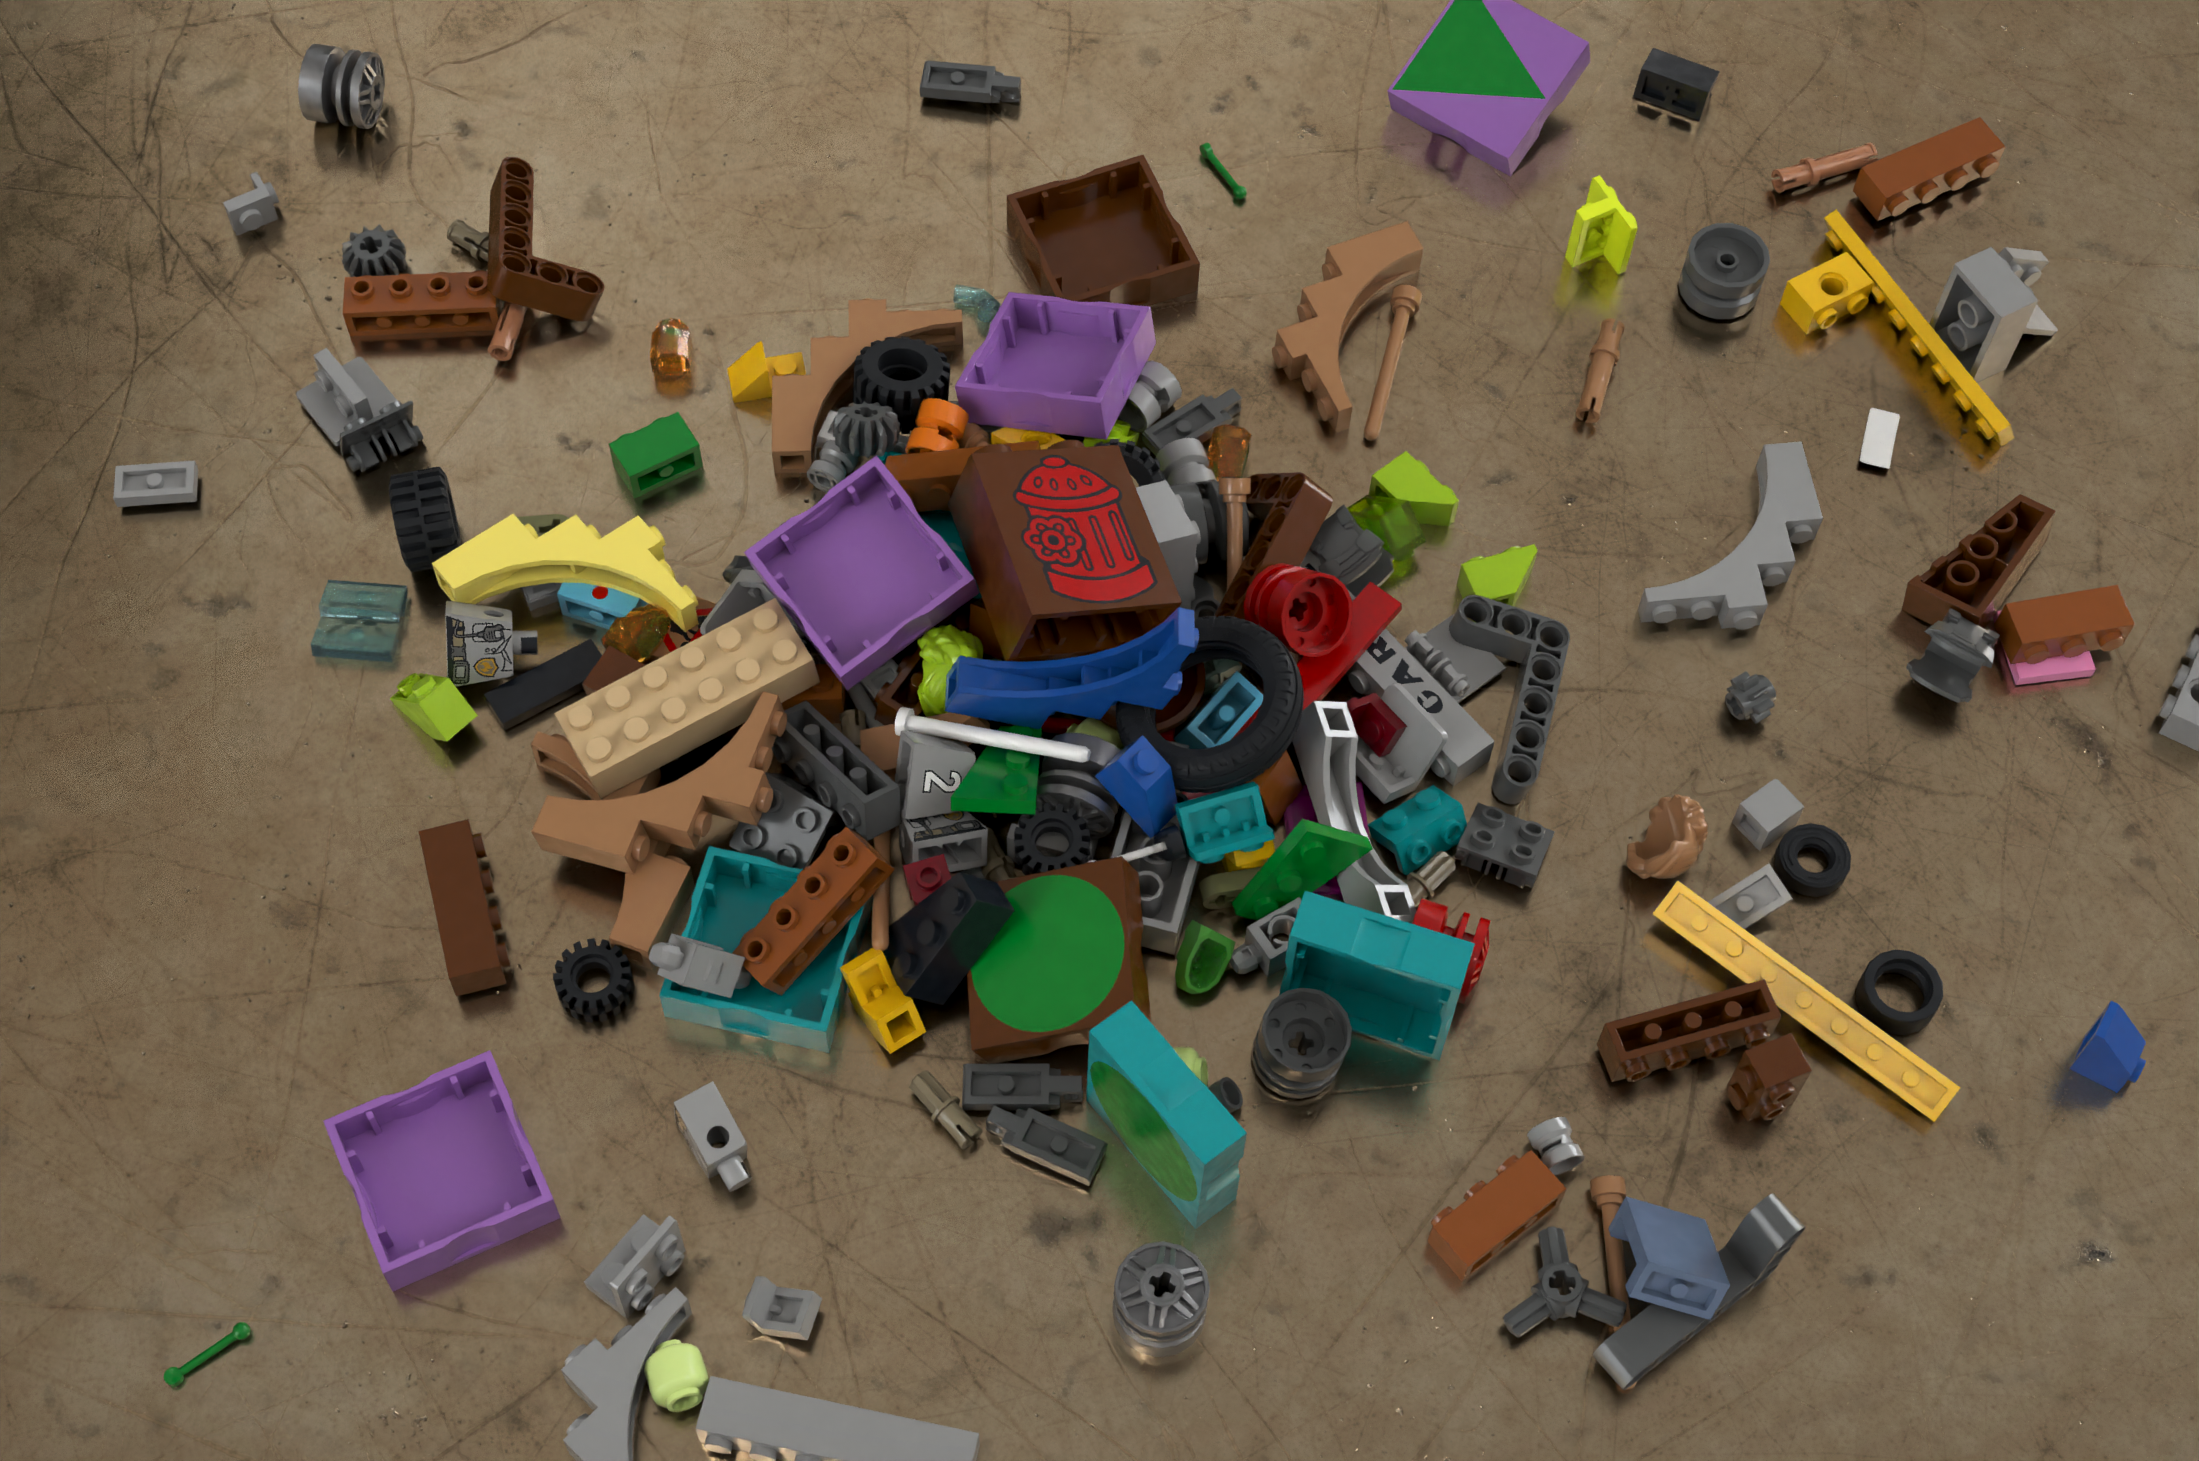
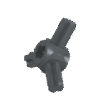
(1546, 1299)

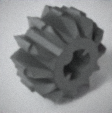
(374, 253)
(866, 429)

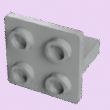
(343, 394)

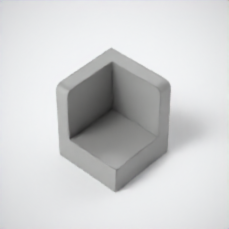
(1768, 814)

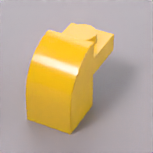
(880, 1001)

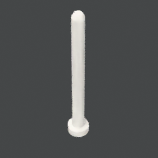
(907, 721)

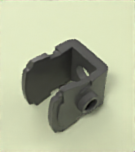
(1351, 552)
(1954, 656)

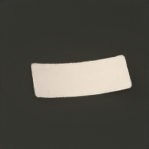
(1879, 438)

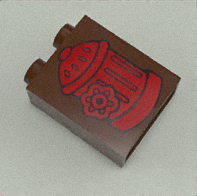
(1061, 549)

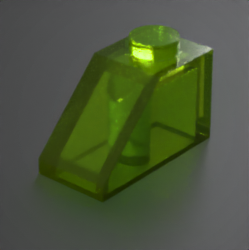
(1390, 521)

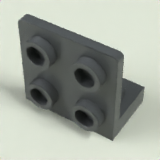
(791, 826)

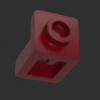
(1376, 723)
(925, 877)

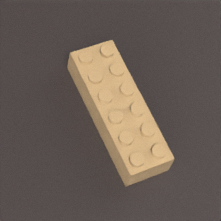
(686, 697)

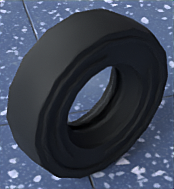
(1822, 839)

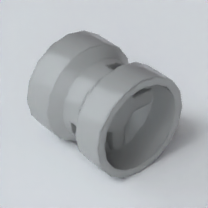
(830, 467)
(1555, 1145)

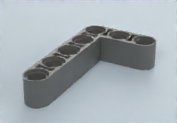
(1530, 692)
(1747, 1259)

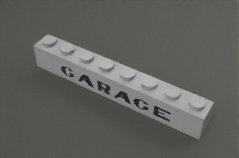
(1390, 663)

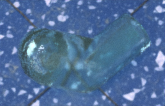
(979, 298)

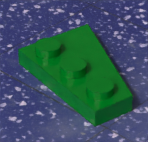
(1001, 780)
(1300, 864)

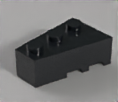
(945, 936)

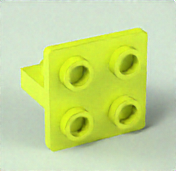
(1602, 229)

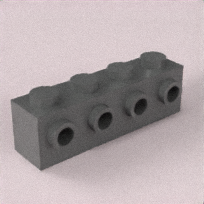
(838, 772)

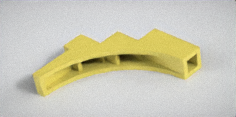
(516, 557)

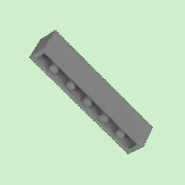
(805, 1428)

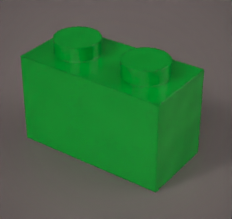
(655, 454)

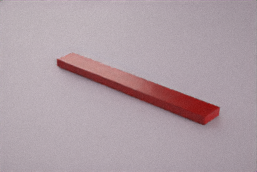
(1371, 615)

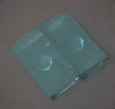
(360, 621)

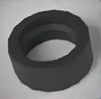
(1911, 966)

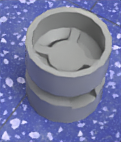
(1152, 394)
(1185, 462)

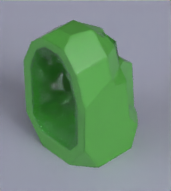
(1202, 958)

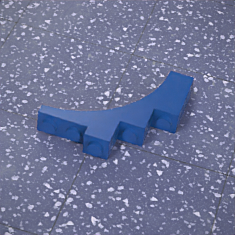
(1087, 686)

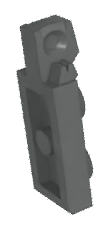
(968, 83)
(1193, 420)
(1018, 1087)
(1048, 1142)

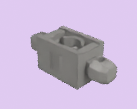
(1257, 945)
(700, 965)

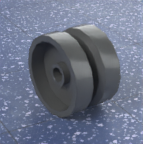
(1724, 270)

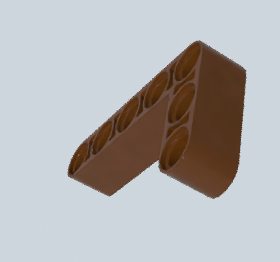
(512, 269)
(1291, 517)

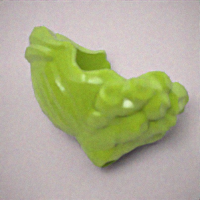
(940, 650)

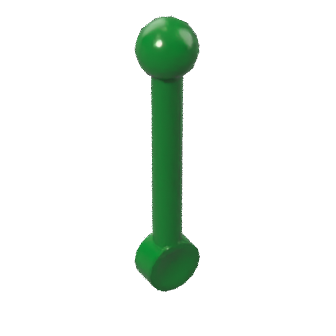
(1238, 191)
(174, 1376)

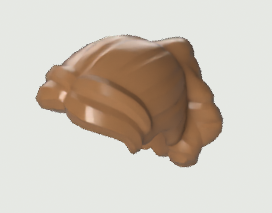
(1670, 840)

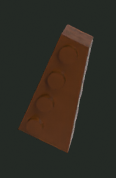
(1983, 566)

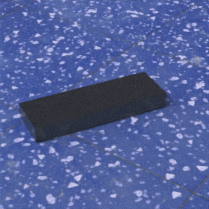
(543, 685)

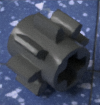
(1750, 697)

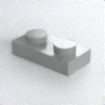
(155, 483)
(1753, 897)

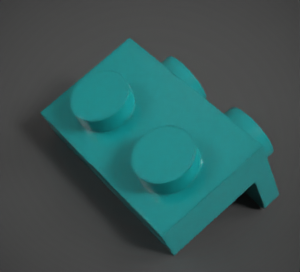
(1223, 823)
(1420, 828)

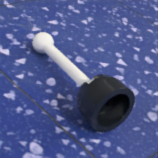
(1166, 845)

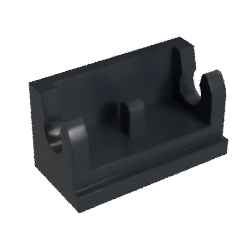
(1675, 84)

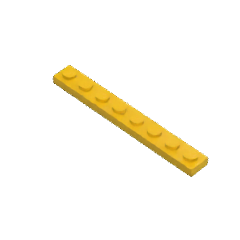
(1924, 338)
(1807, 1002)

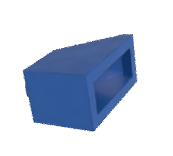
(1141, 785)
(2111, 1050)

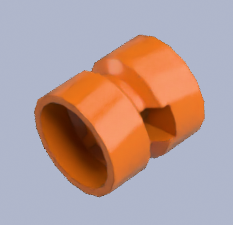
(938, 425)

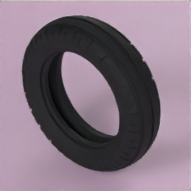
(1261, 741)

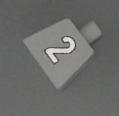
(929, 773)

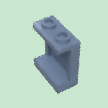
(1673, 1258)

